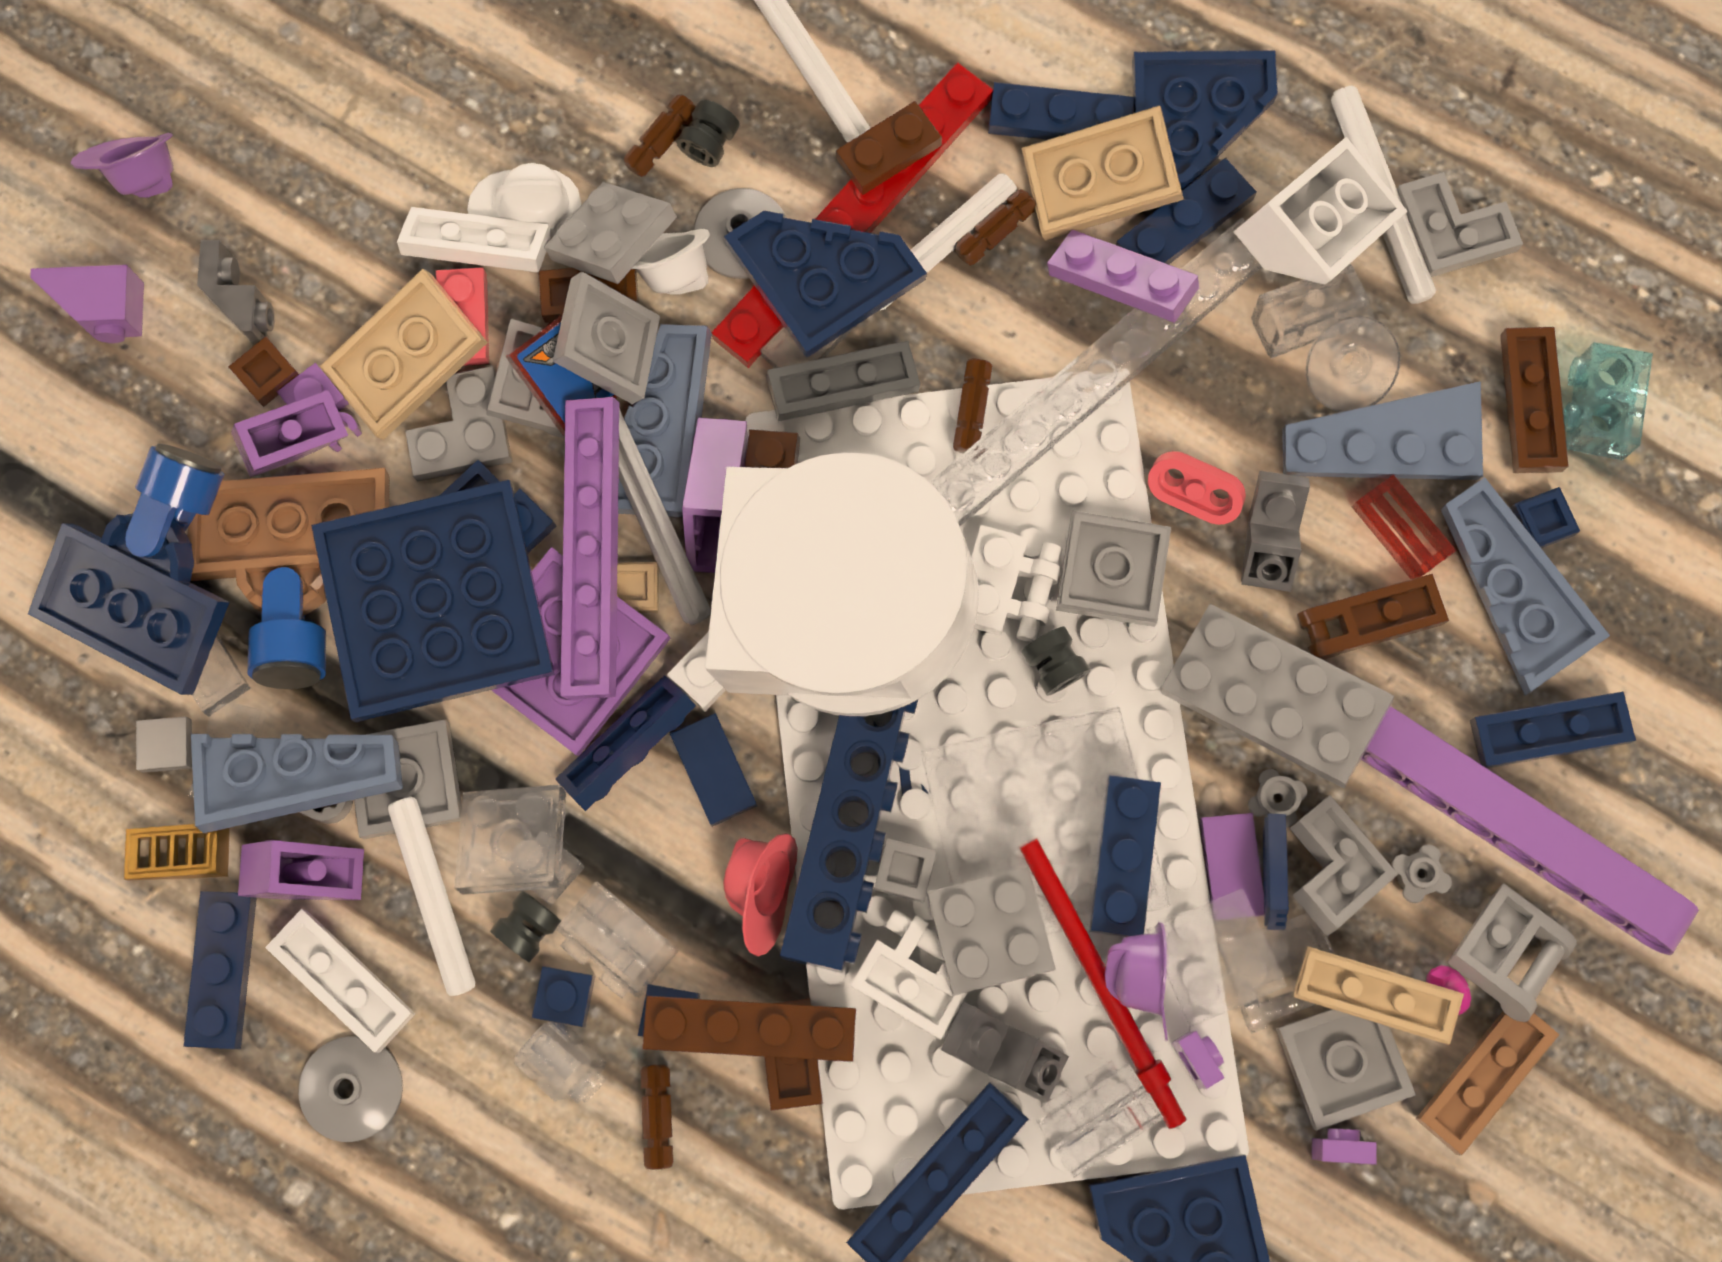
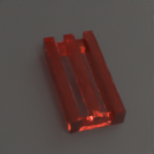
(1390, 540)

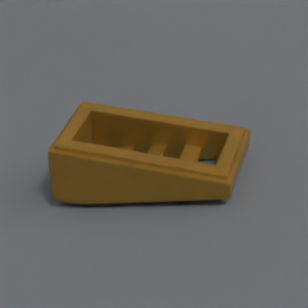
(215, 853)

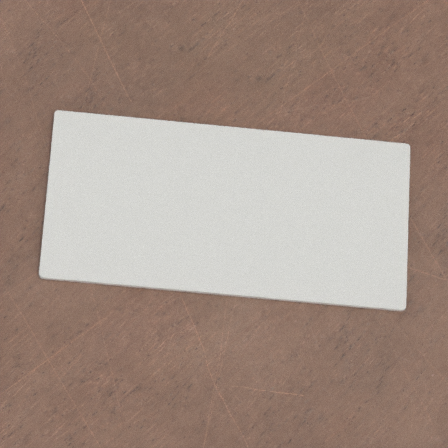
(901, 1085)

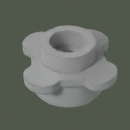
(1270, 784)
(1414, 887)

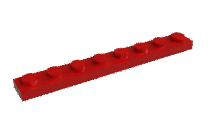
(950, 110)

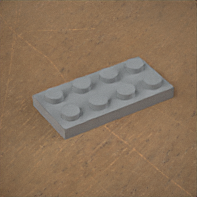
(1277, 695)

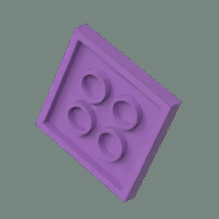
(540, 700)

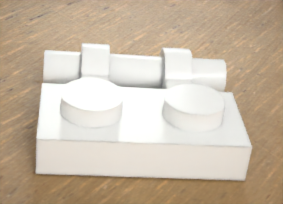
(998, 562)
(906, 986)

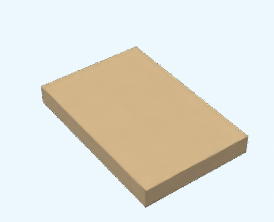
(1102, 173)
(403, 354)

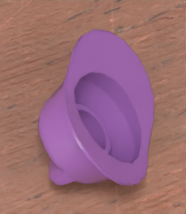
(131, 164)
(1138, 972)

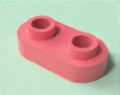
(1195, 491)

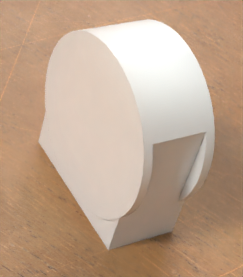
(839, 585)

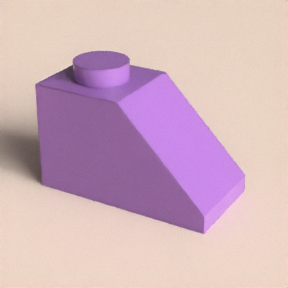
(100, 298)
(288, 433)
(300, 871)

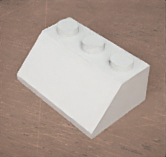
(1322, 218)

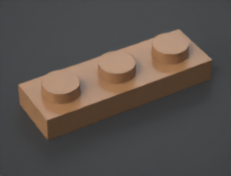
(1485, 1080)

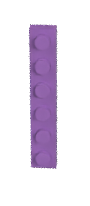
(590, 549)

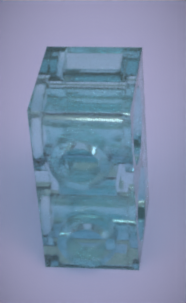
(1618, 405)

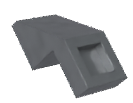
(239, 303)
(1273, 531)
(1005, 1053)

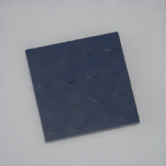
(432, 600)

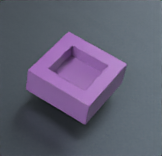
(1200, 1059)
(1344, 1147)

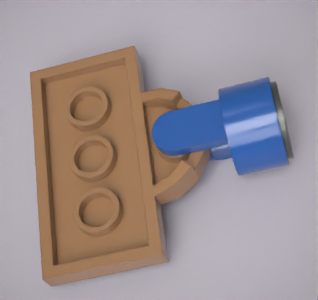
(267, 543)

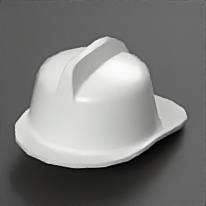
(527, 195)
(675, 263)

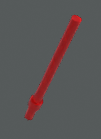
(1149, 1071)

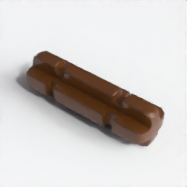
(660, 135)
(995, 227)
(972, 404)
(656, 1117)

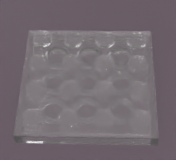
(1028, 786)

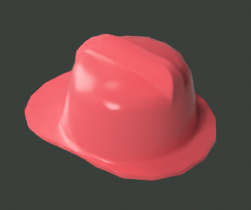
(759, 887)

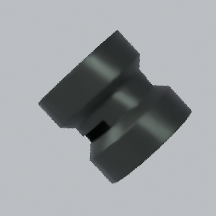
(708, 133)
(1055, 660)
(518, 935)

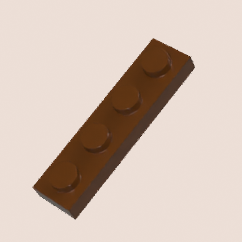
(749, 1028)

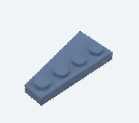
(668, 415)
(1408, 437)
(1524, 593)
(268, 778)

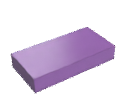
(1232, 858)

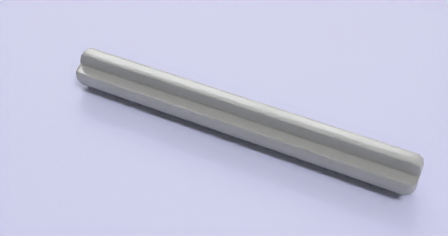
(659, 531)

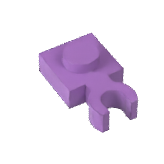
(313, 382)

